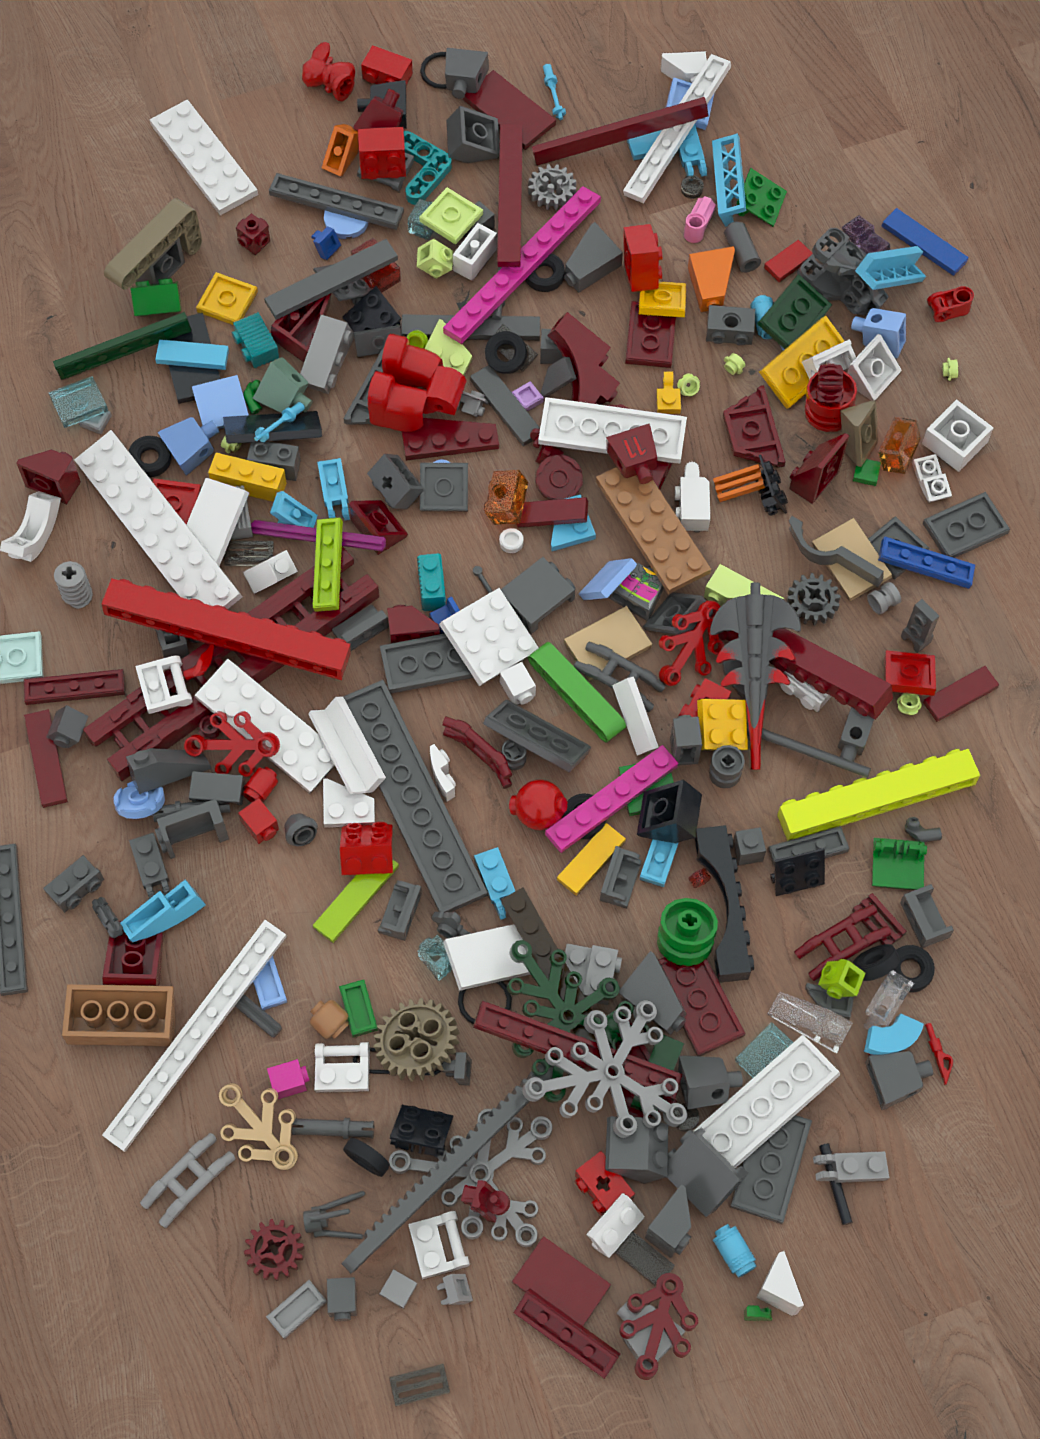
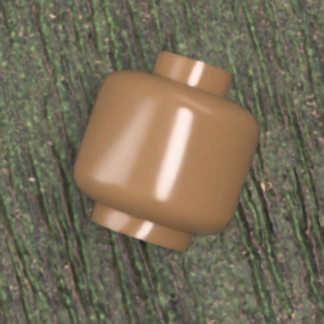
(329, 1019)

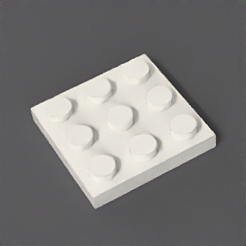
(489, 636)

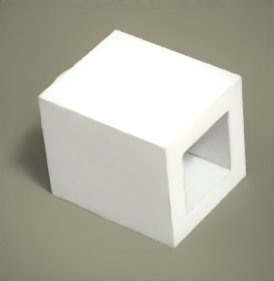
(518, 684)

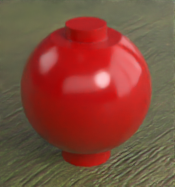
(538, 804)

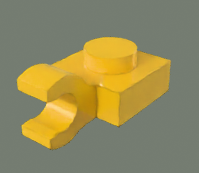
(668, 398)

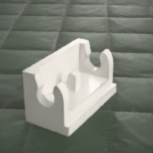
(836, 354)

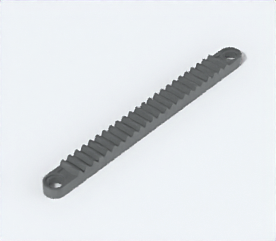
(442, 1173)

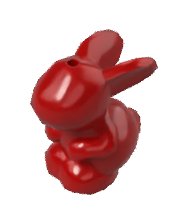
(336, 77)

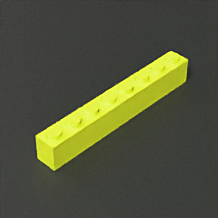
(879, 794)

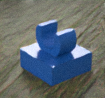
(326, 242)

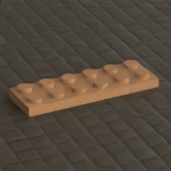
(654, 529)

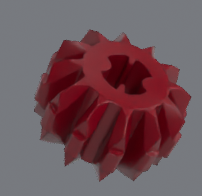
(830, 383)

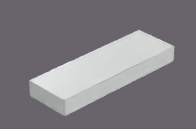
(635, 716)

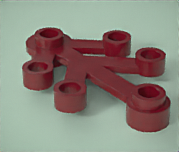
(660, 1320)

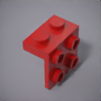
(366, 849)

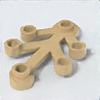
(261, 1129)

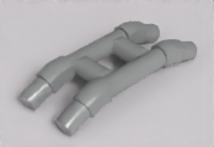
(186, 1196)

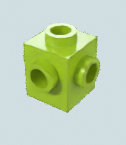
(841, 979)

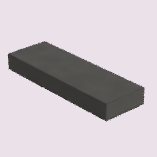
(831, 840)

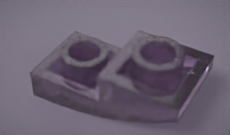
(864, 236)

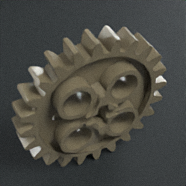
(407, 1059)

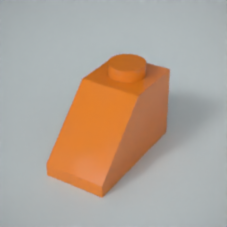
(341, 149)

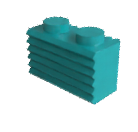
(255, 339)
(431, 582)

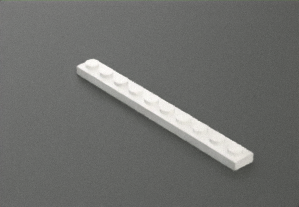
(194, 1036)

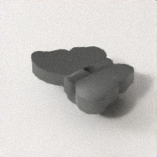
(449, 924)

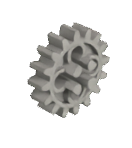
(544, 192)

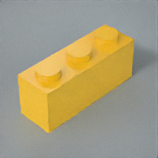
(257, 478)

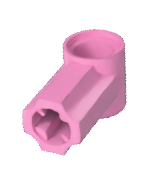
(699, 219)

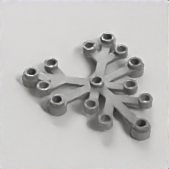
(580, 1078)
(514, 1149)

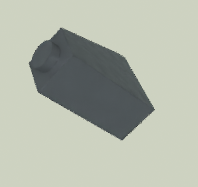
(592, 259)
(652, 984)

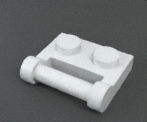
(155, 686)
(342, 1076)
(429, 1245)

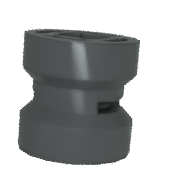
(514, 750)

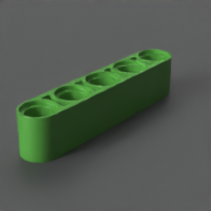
(577, 692)

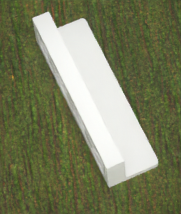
(347, 747)

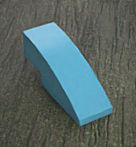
(162, 912)

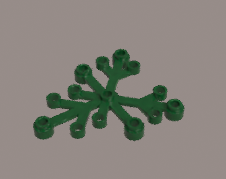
(548, 990)

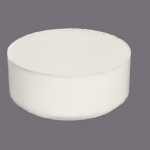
(511, 540)

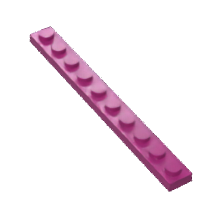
(532, 255)

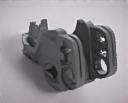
(837, 275)

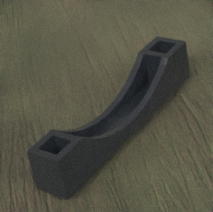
(714, 853)

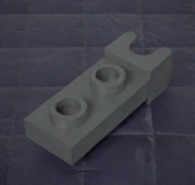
(920, 625)

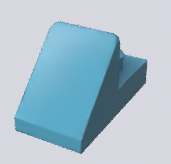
(291, 511)

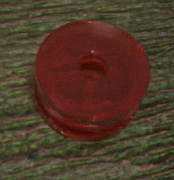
(699, 878)

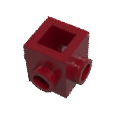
(253, 233)

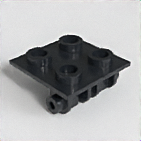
(372, 313)
(771, 495)
(799, 872)
(421, 1128)

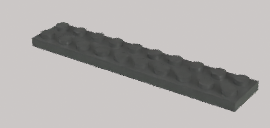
(416, 802)

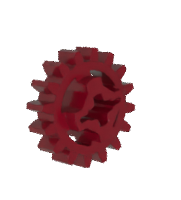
(265, 1255)

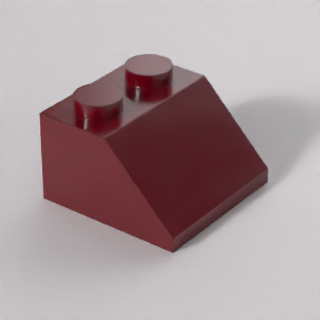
(50, 473)

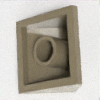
(861, 426)

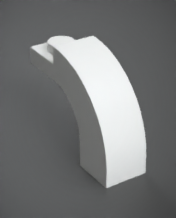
(35, 528)

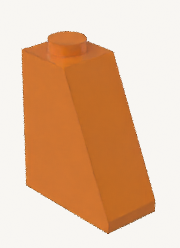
(711, 275)

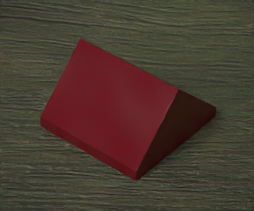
(375, 519)

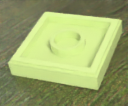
(451, 215)

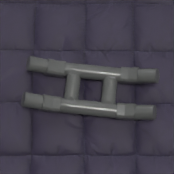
(614, 660)

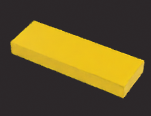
(590, 859)

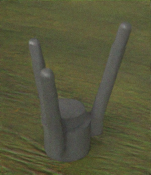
(317, 1218)

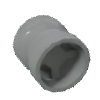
(883, 598)

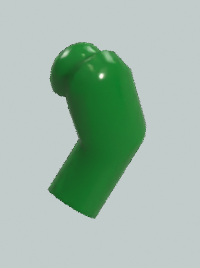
(251, 388)

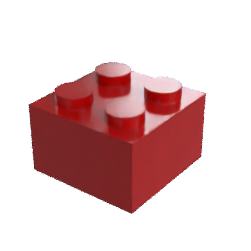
(382, 153)
(642, 257)

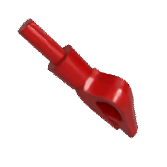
(939, 1055)

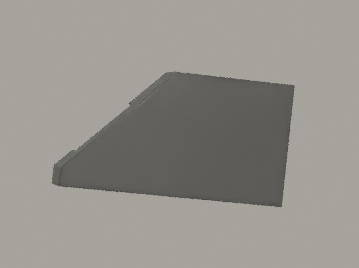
(558, 376)
(840, 1006)

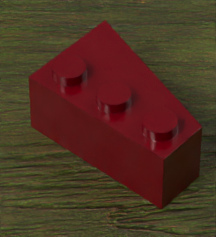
(297, 328)

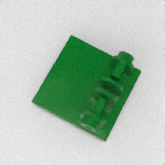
(762, 197)
(898, 863)

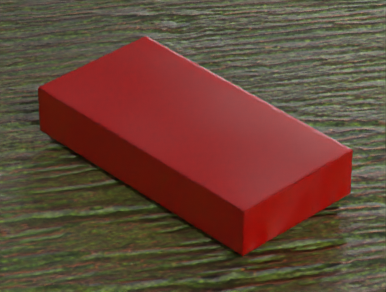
(788, 260)

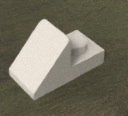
(270, 571)

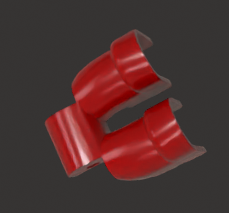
(394, 393)

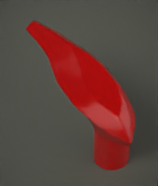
(202, 664)

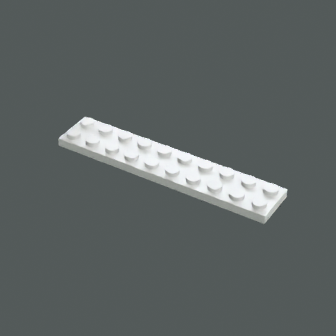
(155, 523)

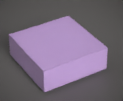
(528, 396)

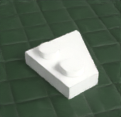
(346, 808)

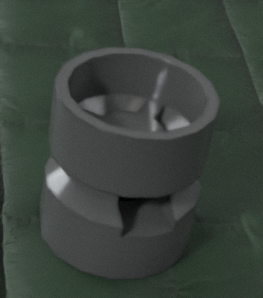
(726, 766)

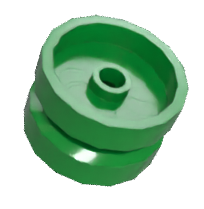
(687, 931)

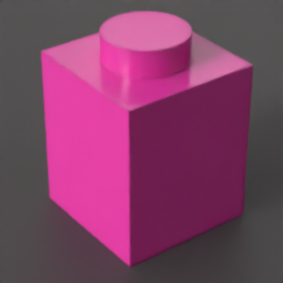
(288, 1078)

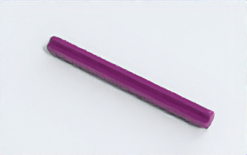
(309, 534)

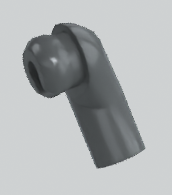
(921, 834)

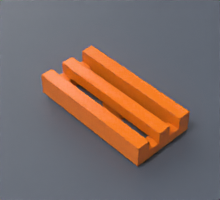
(738, 479)

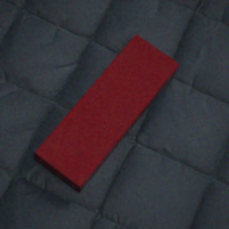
(554, 512)
(961, 693)

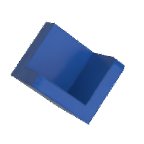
(444, 612)

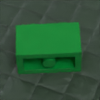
(156, 298)

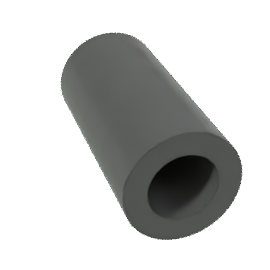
(745, 251)

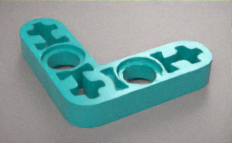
(429, 164)

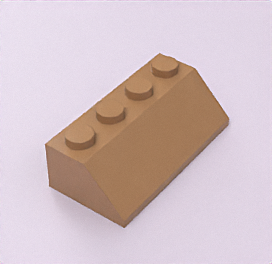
(119, 1015)

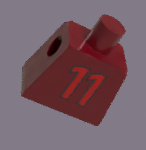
(634, 452)

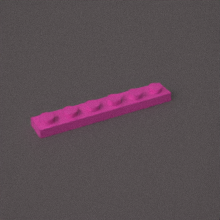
(611, 799)

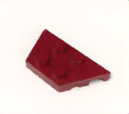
(753, 429)

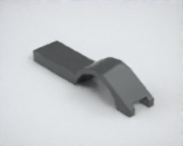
(841, 556)

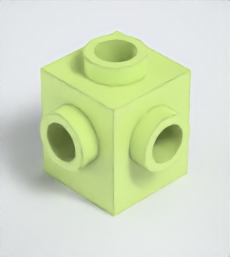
(435, 258)

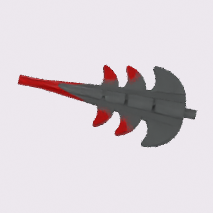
(755, 620)

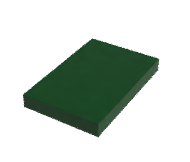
(794, 312)

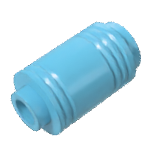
(761, 305)
(734, 1250)

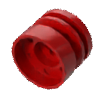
(828, 416)

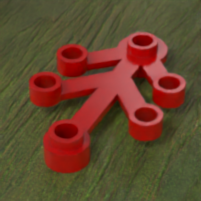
(693, 641)
(236, 743)

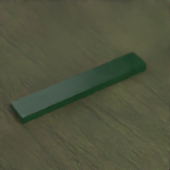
(122, 346)

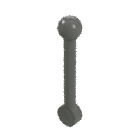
(477, 571)

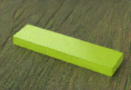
(327, 564)
(350, 903)

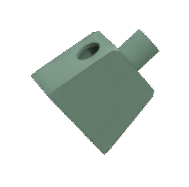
(282, 387)

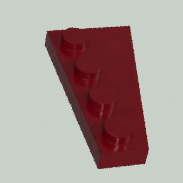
(449, 437)

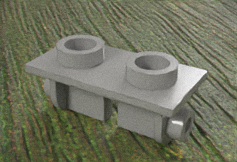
(473, 403)

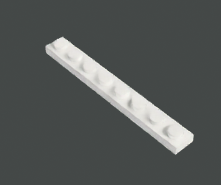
(671, 138)

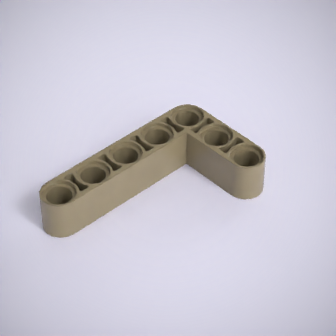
(172, 222)

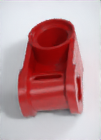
(949, 305)

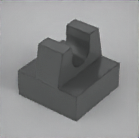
(459, 1068)

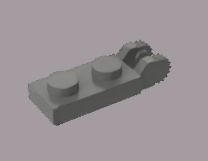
(149, 863)

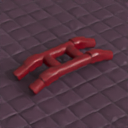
(463, 733)
(845, 925)

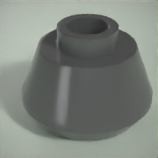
(300, 829)

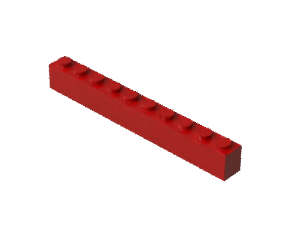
(226, 628)

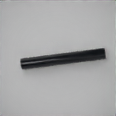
(837, 1190)

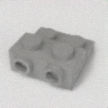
(593, 965)

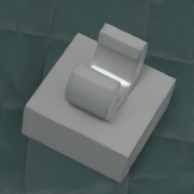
(456, 1289)

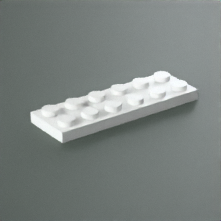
(203, 157)
(587, 426)
(301, 748)
(768, 1101)

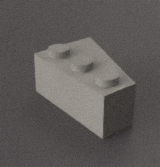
(327, 353)

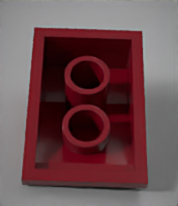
(819, 468)
(133, 962)

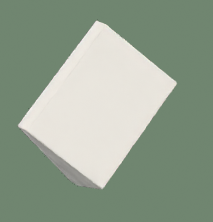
(874, 368)
(780, 1287)

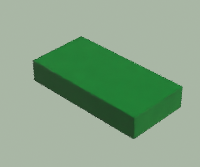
(358, 1007)

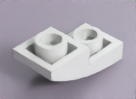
(931, 479)
(440, 768)

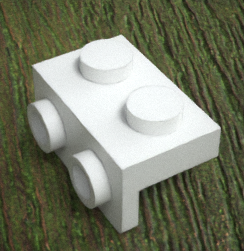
(615, 1225)

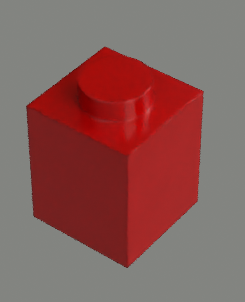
(259, 821)

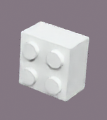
(957, 435)

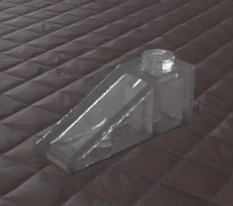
(811, 1020)

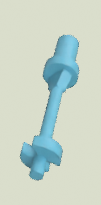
(551, 80)
(288, 415)

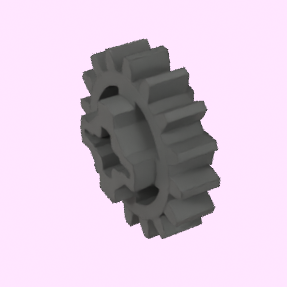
(814, 603)

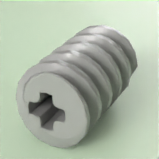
(73, 584)

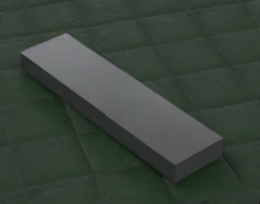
(504, 404)

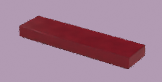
(74, 687)
(45, 759)
(567, 1333)

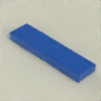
(932, 246)
(926, 562)

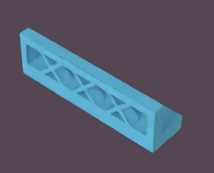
(723, 178)
(891, 268)

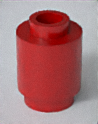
(260, 784)

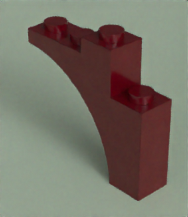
(587, 357)

